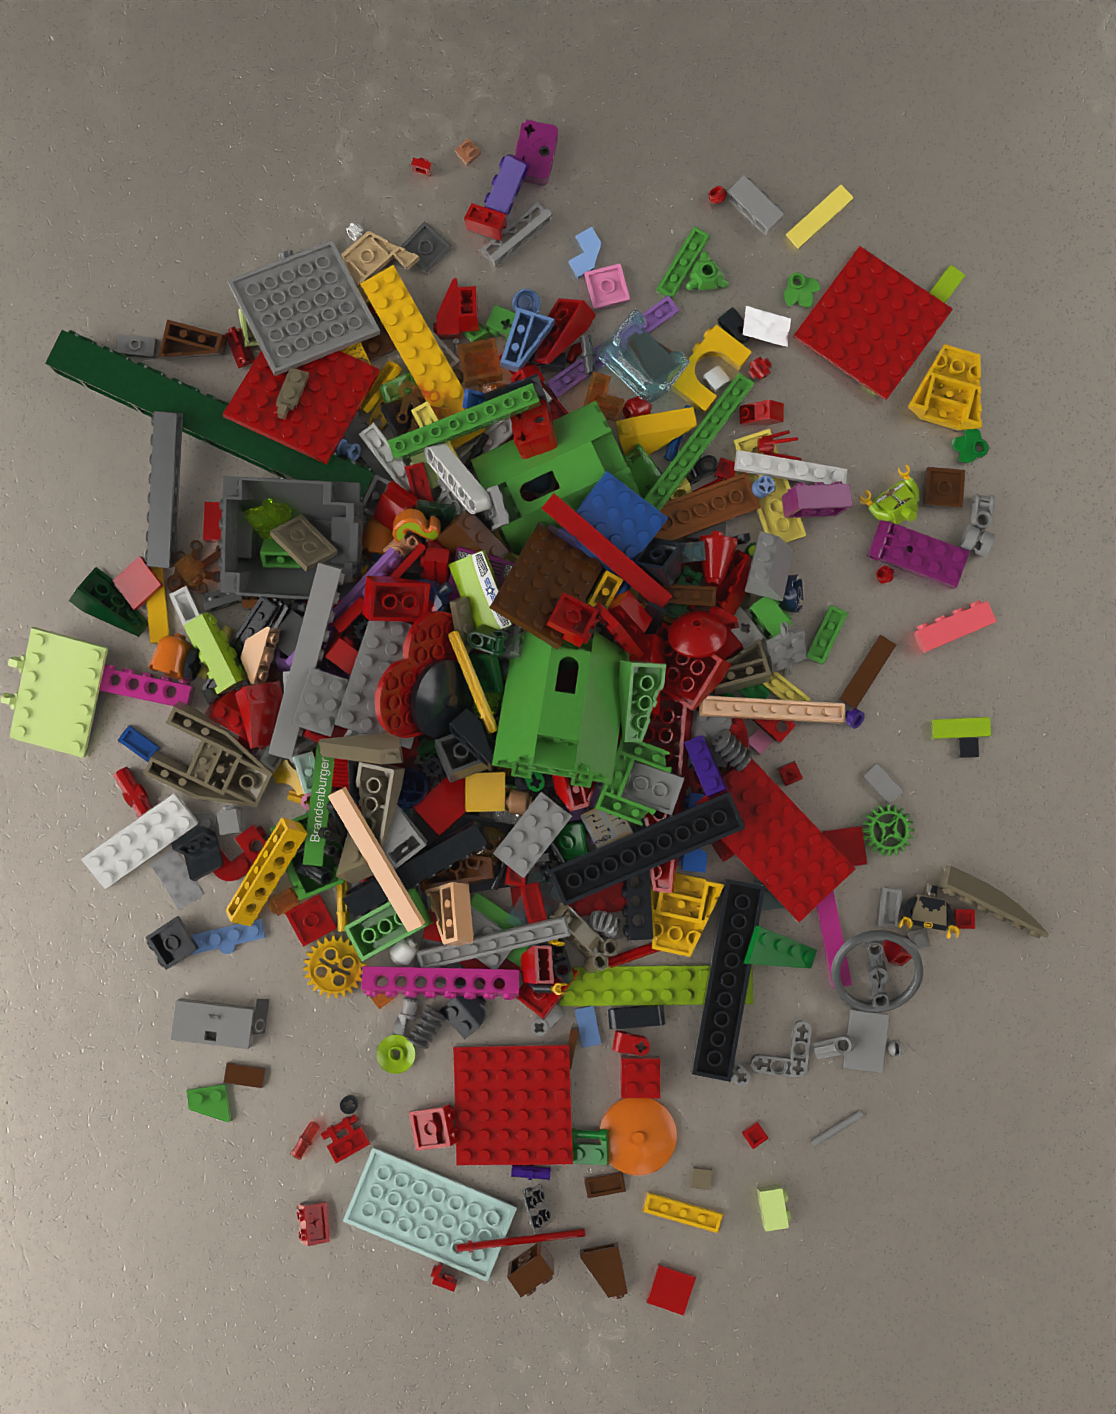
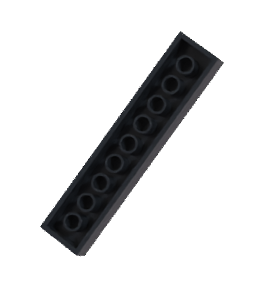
(647, 848)
(727, 981)

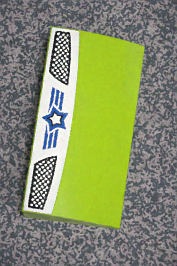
(478, 582)

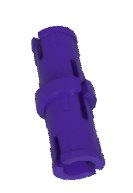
(531, 1172)

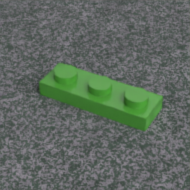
(826, 634)

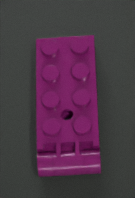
(928, 556)

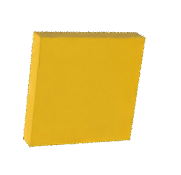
(485, 792)

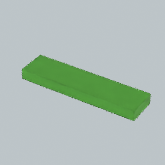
(683, 263)

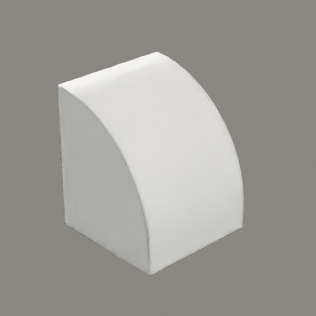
(716, 379)

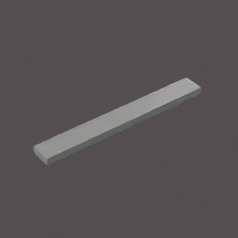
(495, 942)

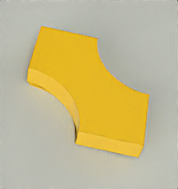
(288, 774)

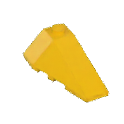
(655, 429)

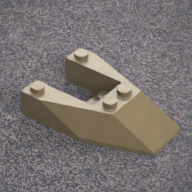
(220, 768)

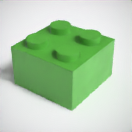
(769, 616)

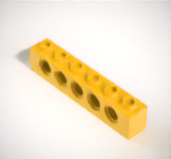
(266, 872)

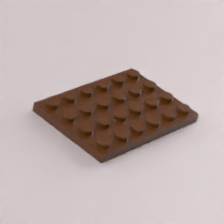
(538, 580)

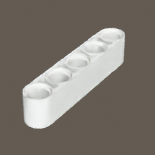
(457, 478)

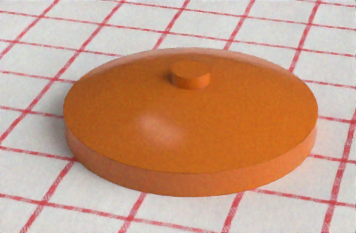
(639, 1135)

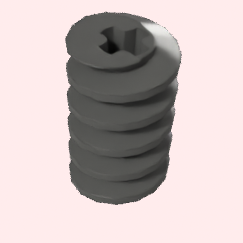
(732, 749)
(427, 1028)

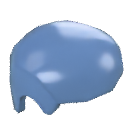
(527, 300)

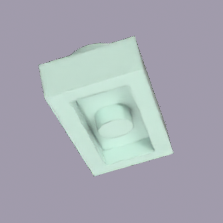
(305, 769)

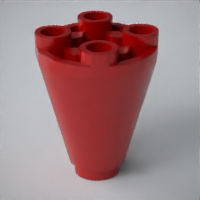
(718, 554)

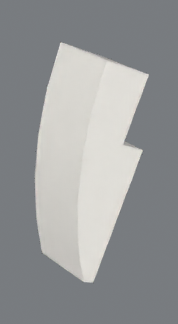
(185, 605)

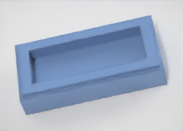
(587, 1026)

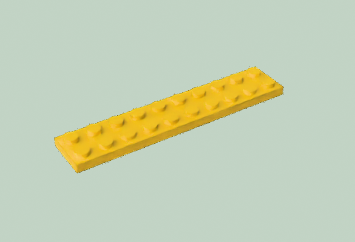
(416, 344)

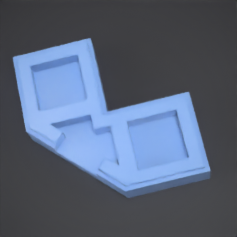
(586, 261)

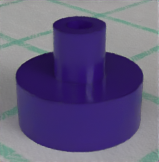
(854, 718)

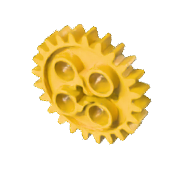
(325, 982)

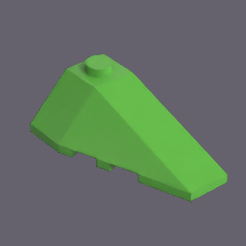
(638, 693)

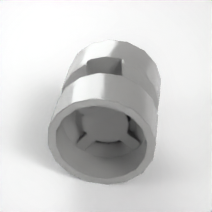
(971, 539)

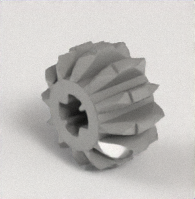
(604, 924)

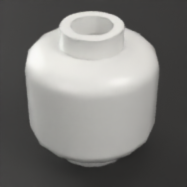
(404, 951)

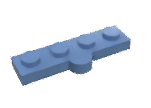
(227, 937)

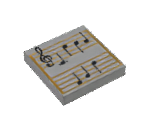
(604, 826)

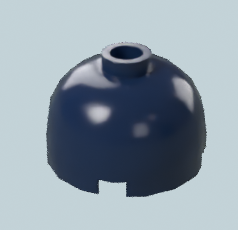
(793, 595)

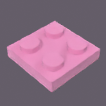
(607, 286)

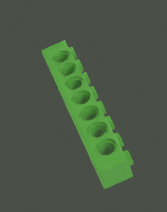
(464, 422)

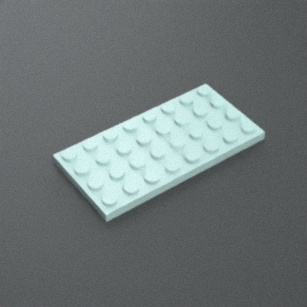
(428, 1212)

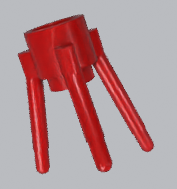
(767, 443)

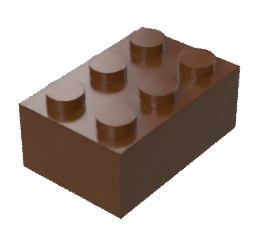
(531, 1269)

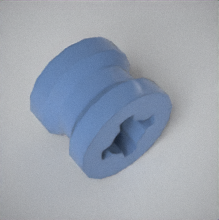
(765, 482)

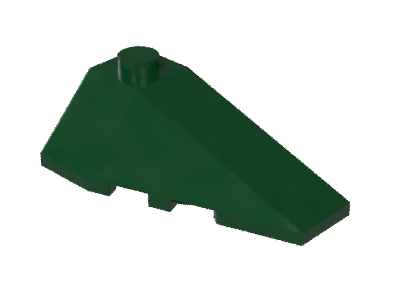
(103, 601)

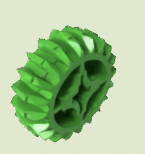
(894, 834)

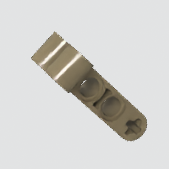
(587, 940)

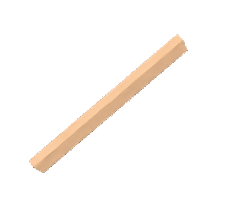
(772, 709)
(376, 859)

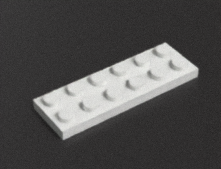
(139, 840)

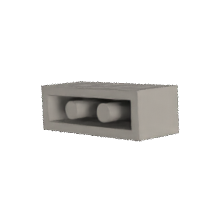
(755, 205)

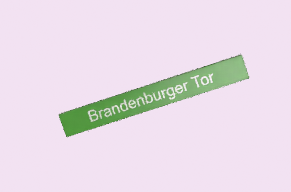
(318, 809)

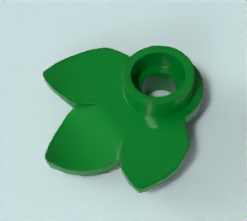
(967, 445)

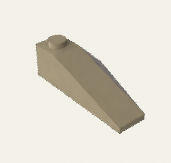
(369, 748)
(379, 793)

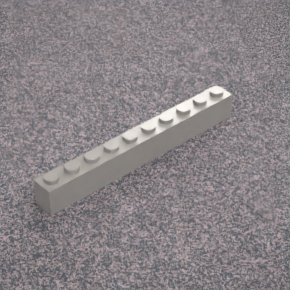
(306, 656)

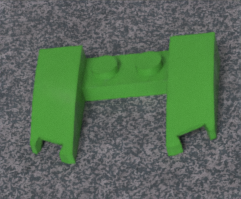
(610, 794)

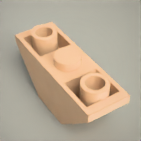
(259, 653)

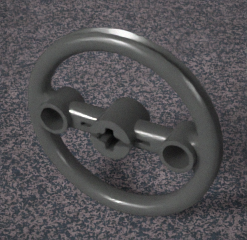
(878, 1004)

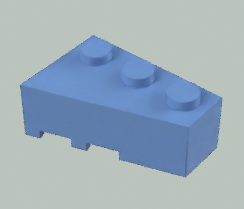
(524, 338)

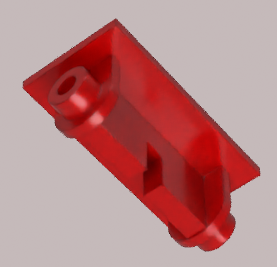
(242, 354)

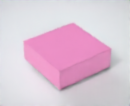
(759, 741)

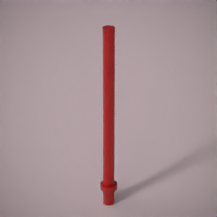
(470, 1246)

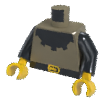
(929, 912)

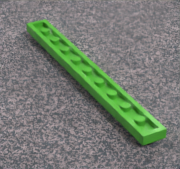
(699, 441)

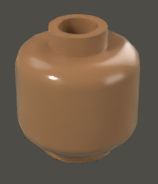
(518, 801)

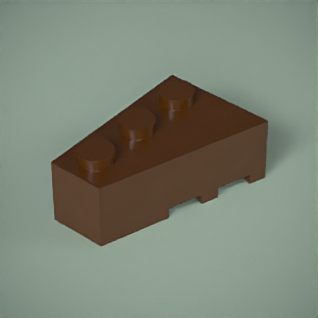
(190, 341)

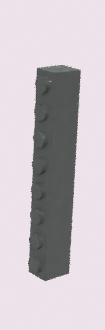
(164, 488)

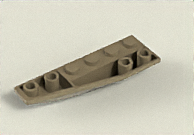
(987, 898)

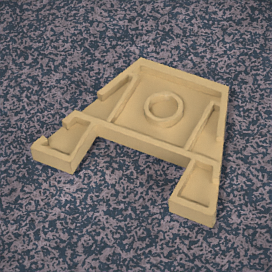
(370, 255)

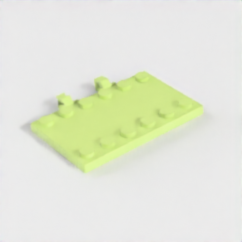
(56, 691)

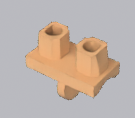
(406, 545)

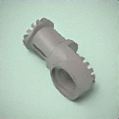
(408, 1012)

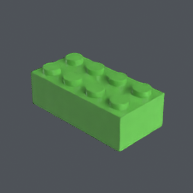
(383, 928)

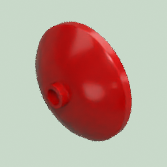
(697, 634)

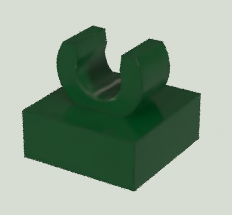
(427, 747)

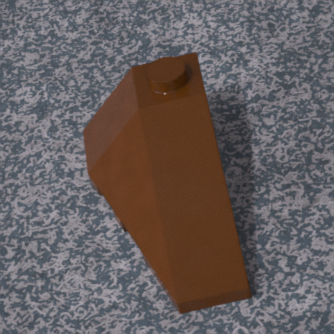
(468, 871)

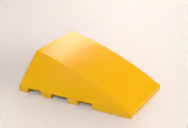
(951, 390)
(682, 915)

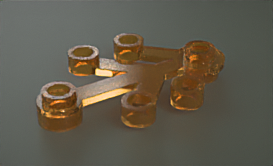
(412, 397)

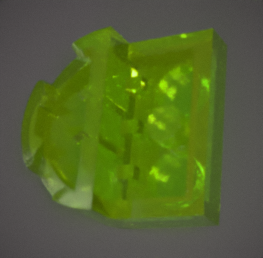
(268, 517)

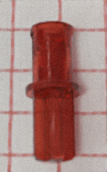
(305, 1140)

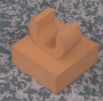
(467, 152)

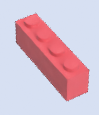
(955, 626)

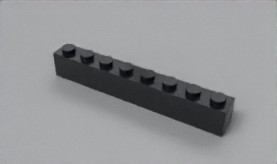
(420, 866)

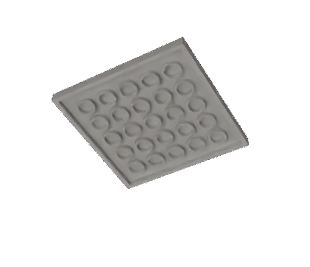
(303, 307)

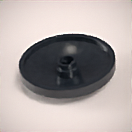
(439, 697)

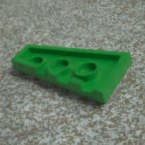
(777, 950)

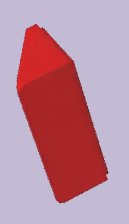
(349, 616)

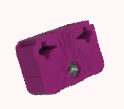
(542, 140)

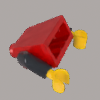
(538, 968)

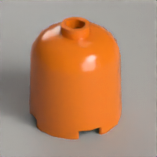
(375, 538)
(171, 656)

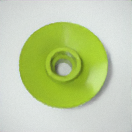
(391, 1063)

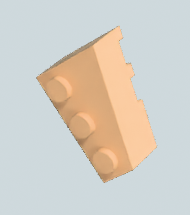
(453, 912)

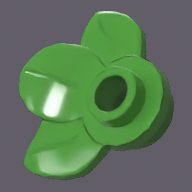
(800, 293)

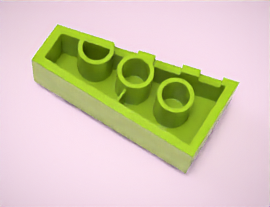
(215, 652)

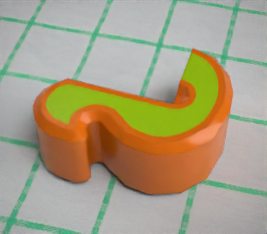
(416, 522)

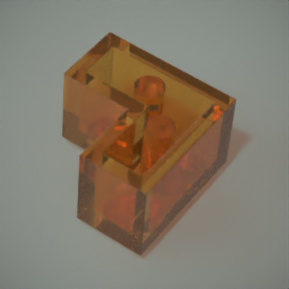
(598, 390)

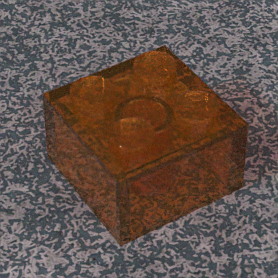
(480, 362)

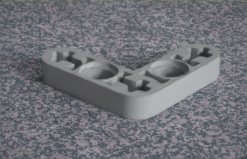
(789, 1063)

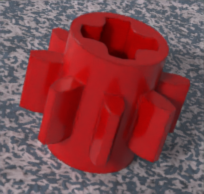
(760, 368)

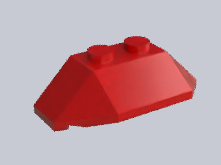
(227, 714)
(572, 796)

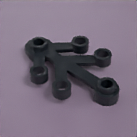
(339, 838)

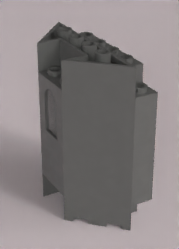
(328, 505)

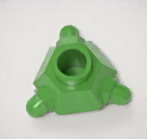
(706, 274)

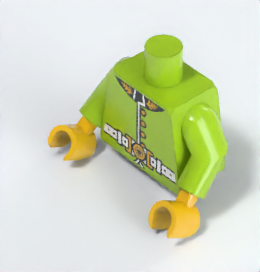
(896, 502)

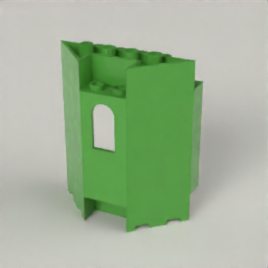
(578, 462)
(556, 729)

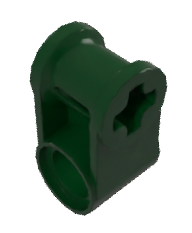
(490, 641)

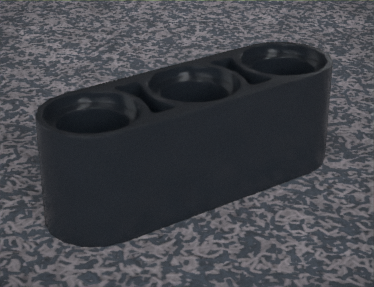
(562, 963)
(636, 1016)

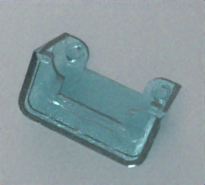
(641, 359)

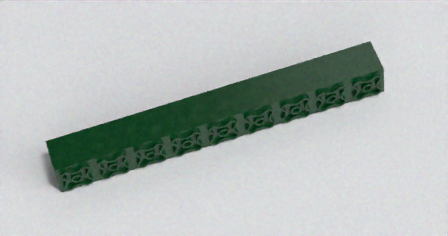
(151, 391)

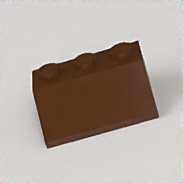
(471, 534)

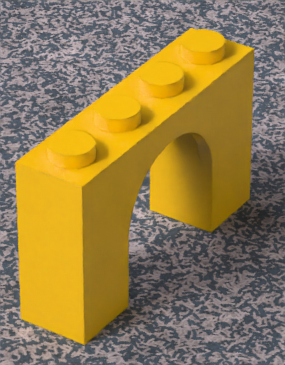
(718, 344)

